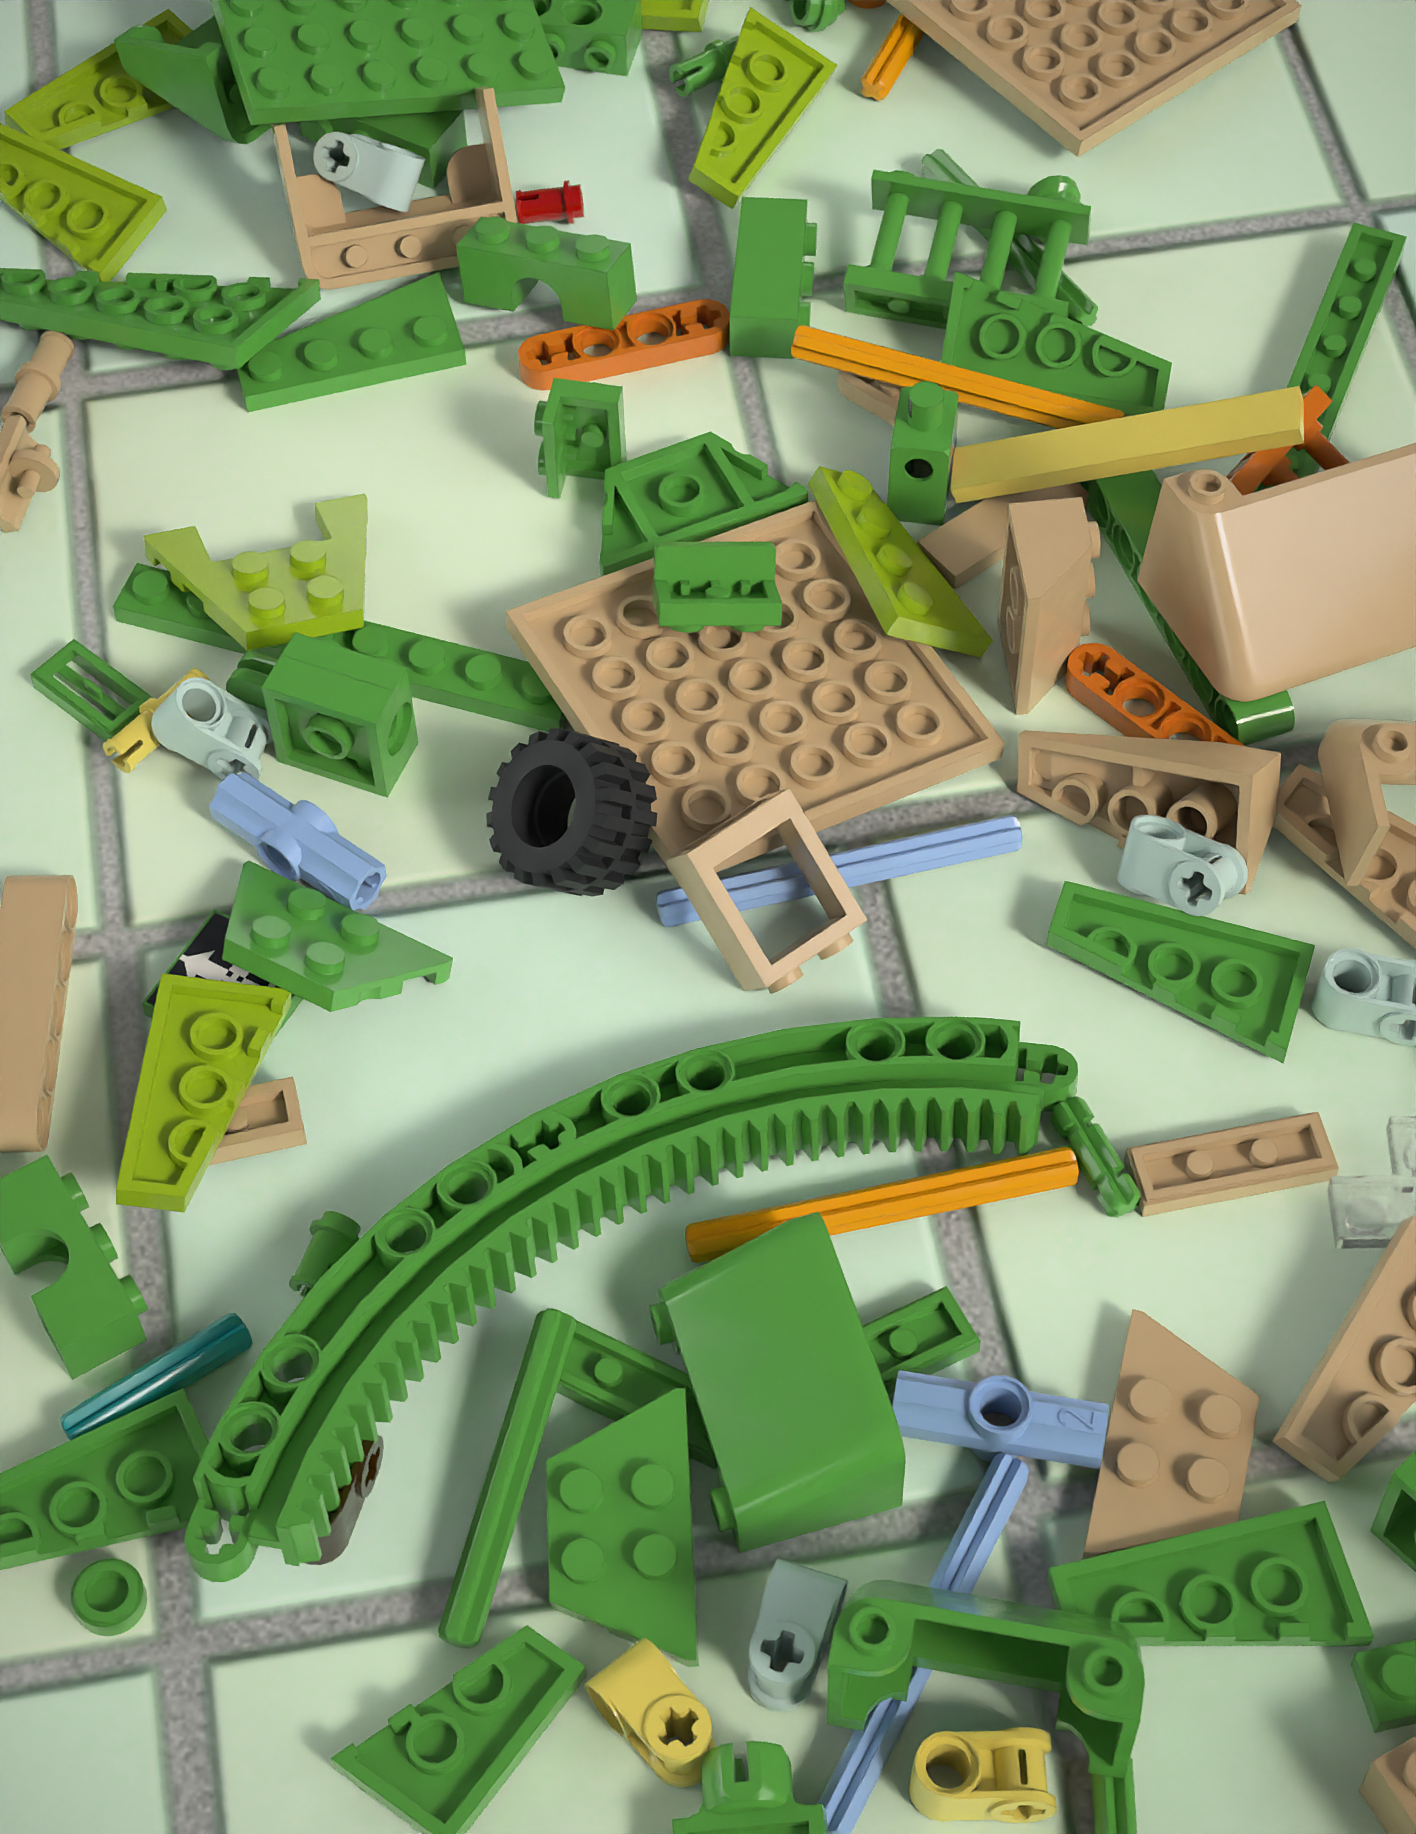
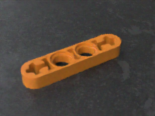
(627, 352)
(1130, 682)

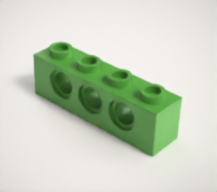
(592, 33)

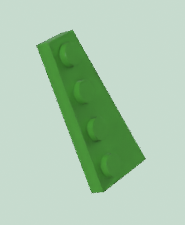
(361, 347)
(1047, 351)
(1198, 965)
(104, 1485)
(1228, 1585)

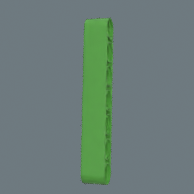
(1124, 515)

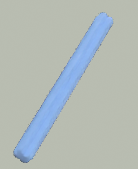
(858, 866)
(958, 1572)

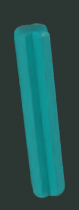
(161, 1375)

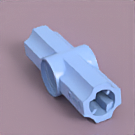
(297, 841)
(1043, 1428)

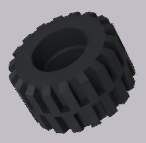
(608, 818)

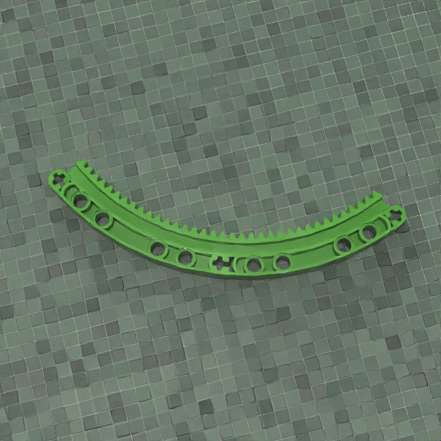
(542, 1183)

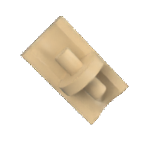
(23, 471)

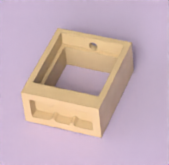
(722, 919)

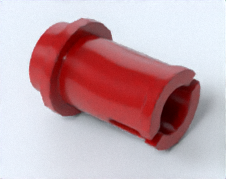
(550, 204)

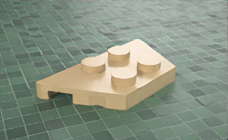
(1171, 1444)

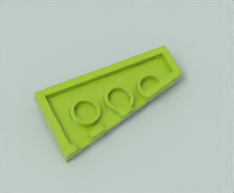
(757, 106)

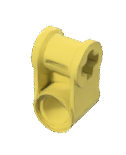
(648, 1707)
(990, 1776)

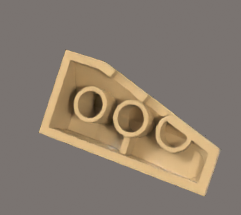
(1109, 780)

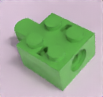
(333, 710)

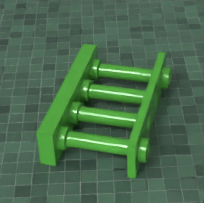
(927, 297)

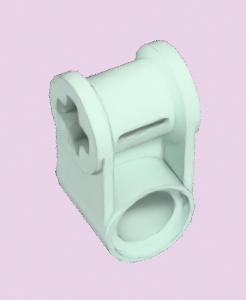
(374, 169)
(218, 731)
(1177, 866)
(1380, 1000)
(793, 1627)

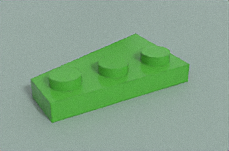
(461, 1745)

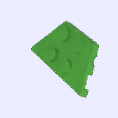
(685, 497)
(319, 945)
(627, 1529)

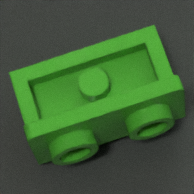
(580, 431)
(716, 585)

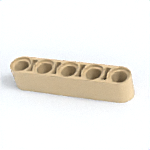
(35, 969)

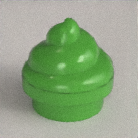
(816, 14)

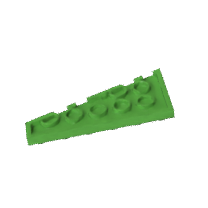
(158, 312)

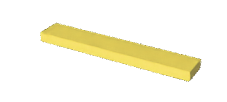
(1129, 444)

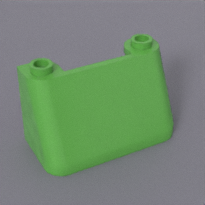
(191, 76)
(784, 1386)
(906, 1625)

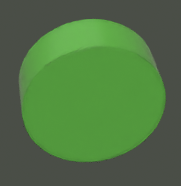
(109, 1597)

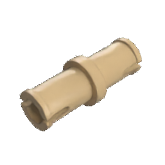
(39, 378)

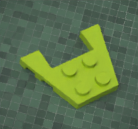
(280, 591)

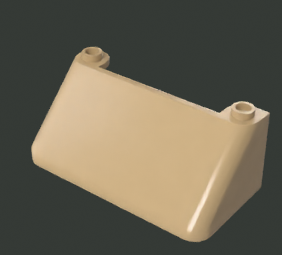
(1287, 576)

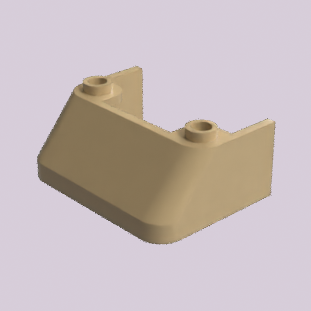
(393, 243)
(1354, 763)

